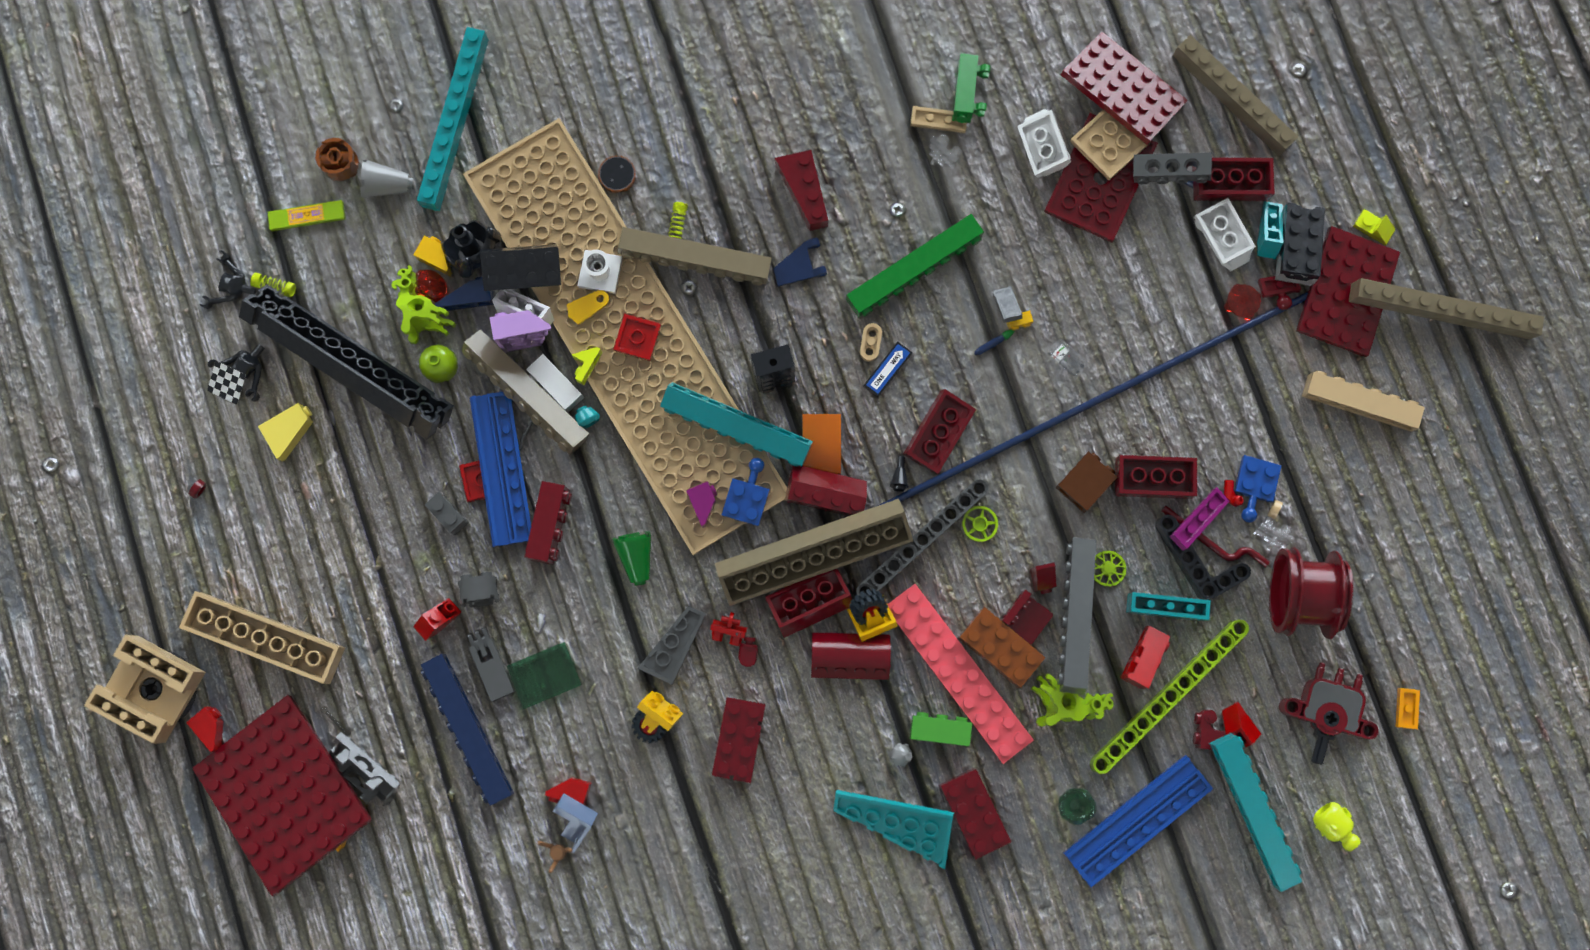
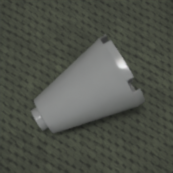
(382, 180)

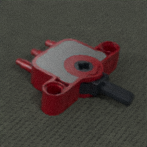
(1335, 700)

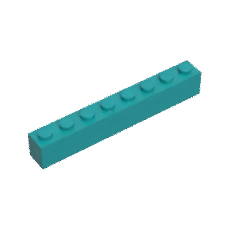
(736, 424)
(1256, 812)

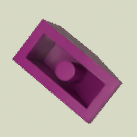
(703, 501)

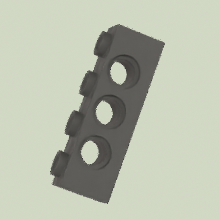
(1181, 161)

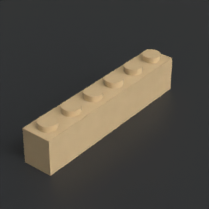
(1363, 401)

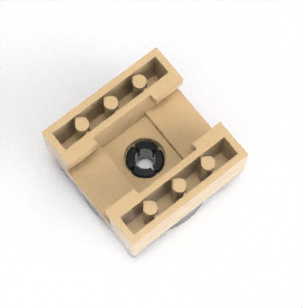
(129, 693)

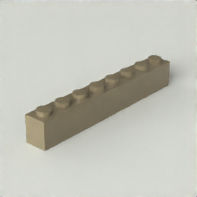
(1235, 95)
(694, 256)
(524, 392)

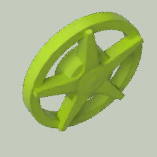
(980, 523)

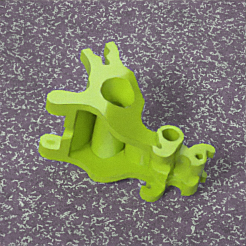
(417, 310)
(1068, 706)

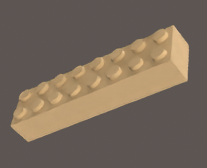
(262, 637)

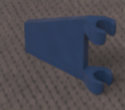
(798, 265)

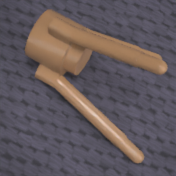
(557, 852)

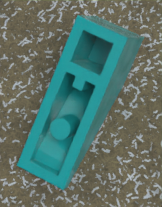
(1270, 230)

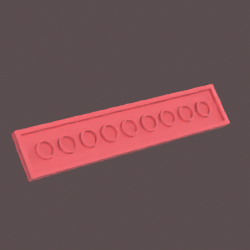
(959, 674)

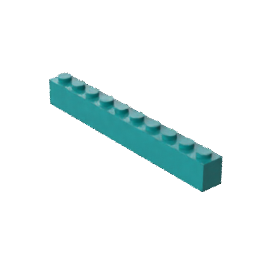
(453, 119)

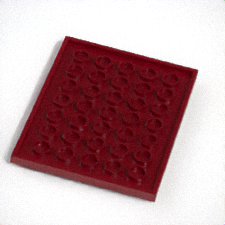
(281, 795)

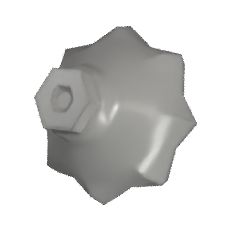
(901, 755)

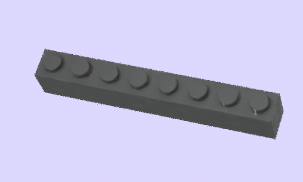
(1078, 616)

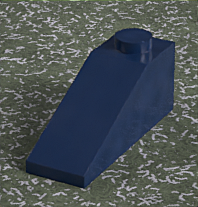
(467, 296)

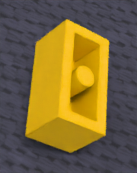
(1026, 321)

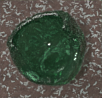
(1071, 805)

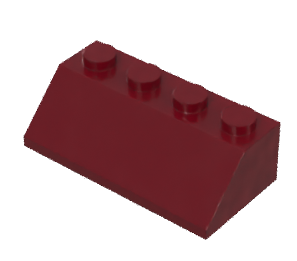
(826, 491)
(809, 601)

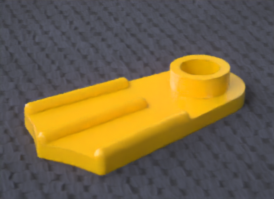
(586, 306)

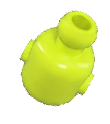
(1336, 825)

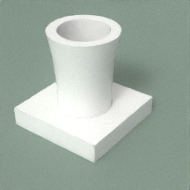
(604, 278)

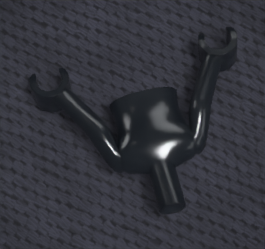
(230, 284)
(246, 363)

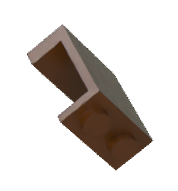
(1086, 481)

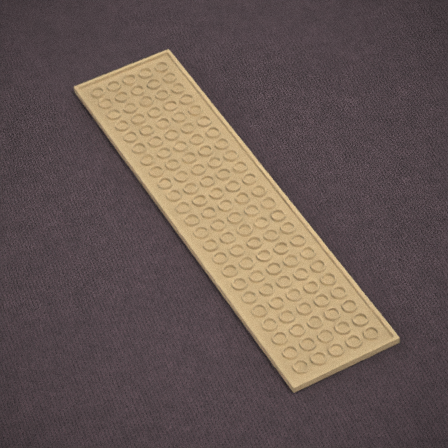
(549, 196)

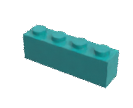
(1168, 606)

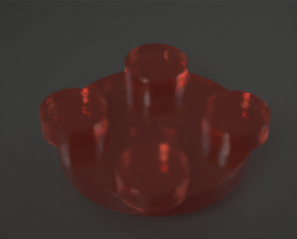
(430, 285)
(1243, 301)

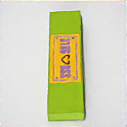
(306, 215)

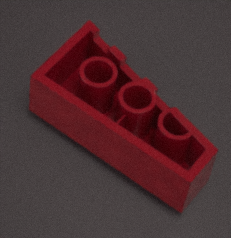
(803, 183)

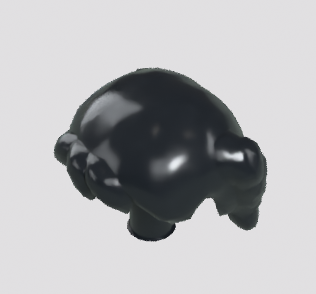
(465, 243)

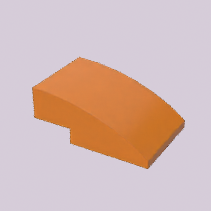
(826, 438)

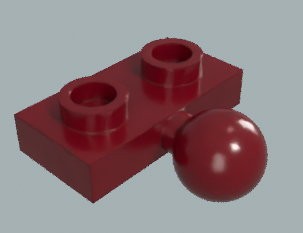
(1270, 287)

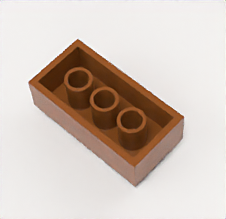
(1001, 647)

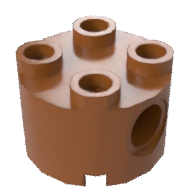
(337, 159)

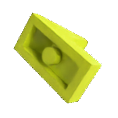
(1377, 228)
(589, 359)

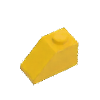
(433, 255)

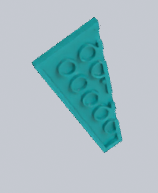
(905, 824)

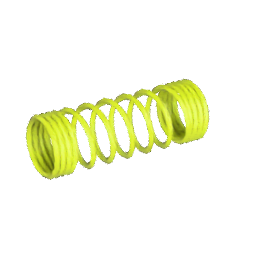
(680, 208)
(288, 290)

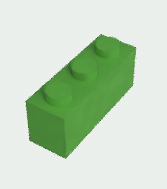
(941, 729)

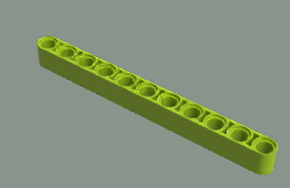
(1177, 691)

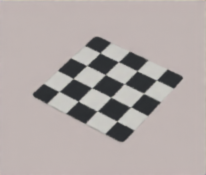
(226, 382)

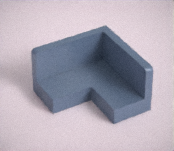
(579, 818)

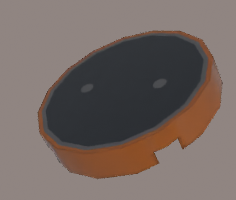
(617, 174)

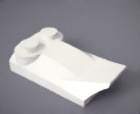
(1044, 143)
(1225, 234)

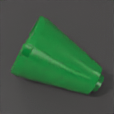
(635, 555)

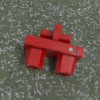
(728, 626)

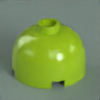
(438, 363)

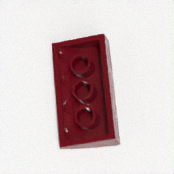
(939, 431)

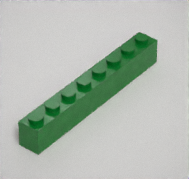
(915, 265)

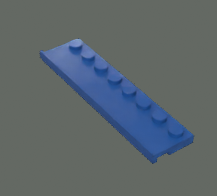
(501, 469)
(1138, 820)

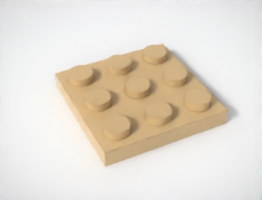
(1107, 144)

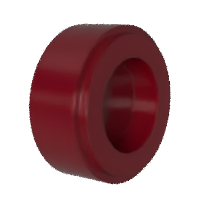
(197, 489)

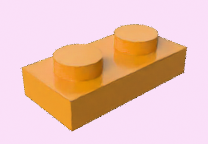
(1407, 708)

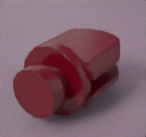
(748, 652)

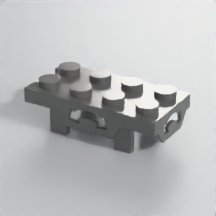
(357, 760)

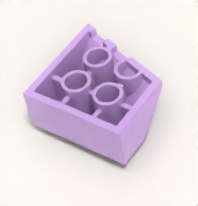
(518, 330)

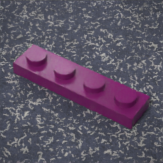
(1199, 519)

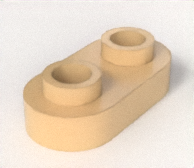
(870, 343)

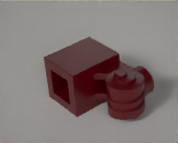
(1204, 732)

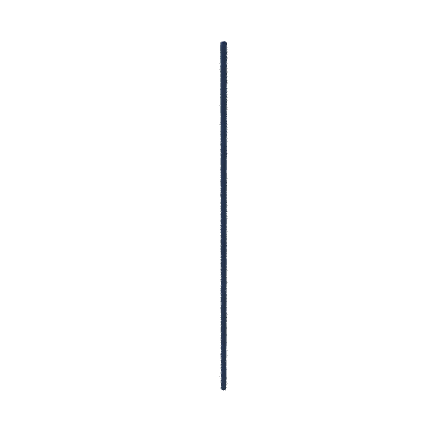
(1094, 401)

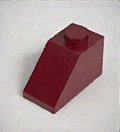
(1044, 577)

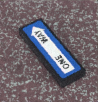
(887, 369)

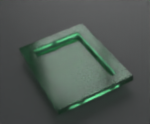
(544, 675)

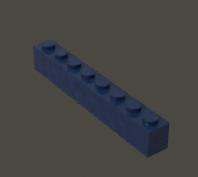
(467, 729)

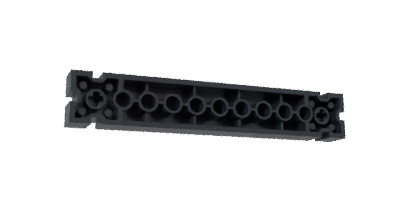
(346, 361)

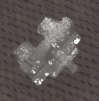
(941, 154)
(1272, 535)

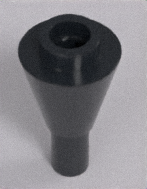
(899, 481)

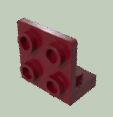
(1027, 617)

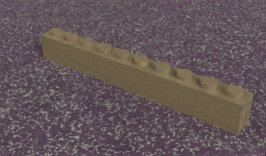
(1446, 309)

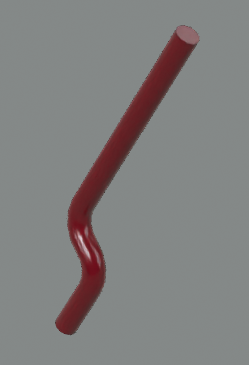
(1218, 550)

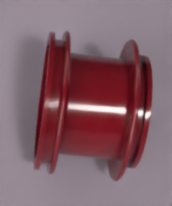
(1310, 593)

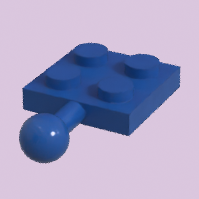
(1257, 481)
(747, 500)

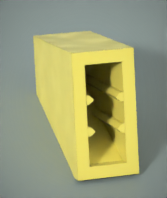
(286, 430)

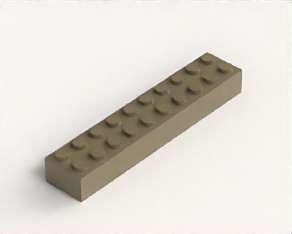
(814, 552)

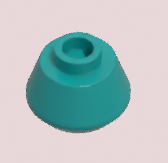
(586, 417)

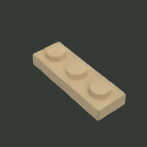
(935, 119)

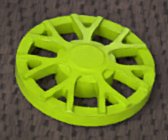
(1108, 568)

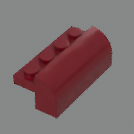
(850, 658)

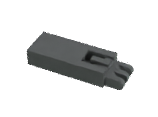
(492, 671)

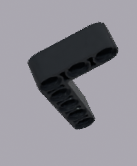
(1196, 564)

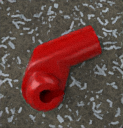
(1235, 500)

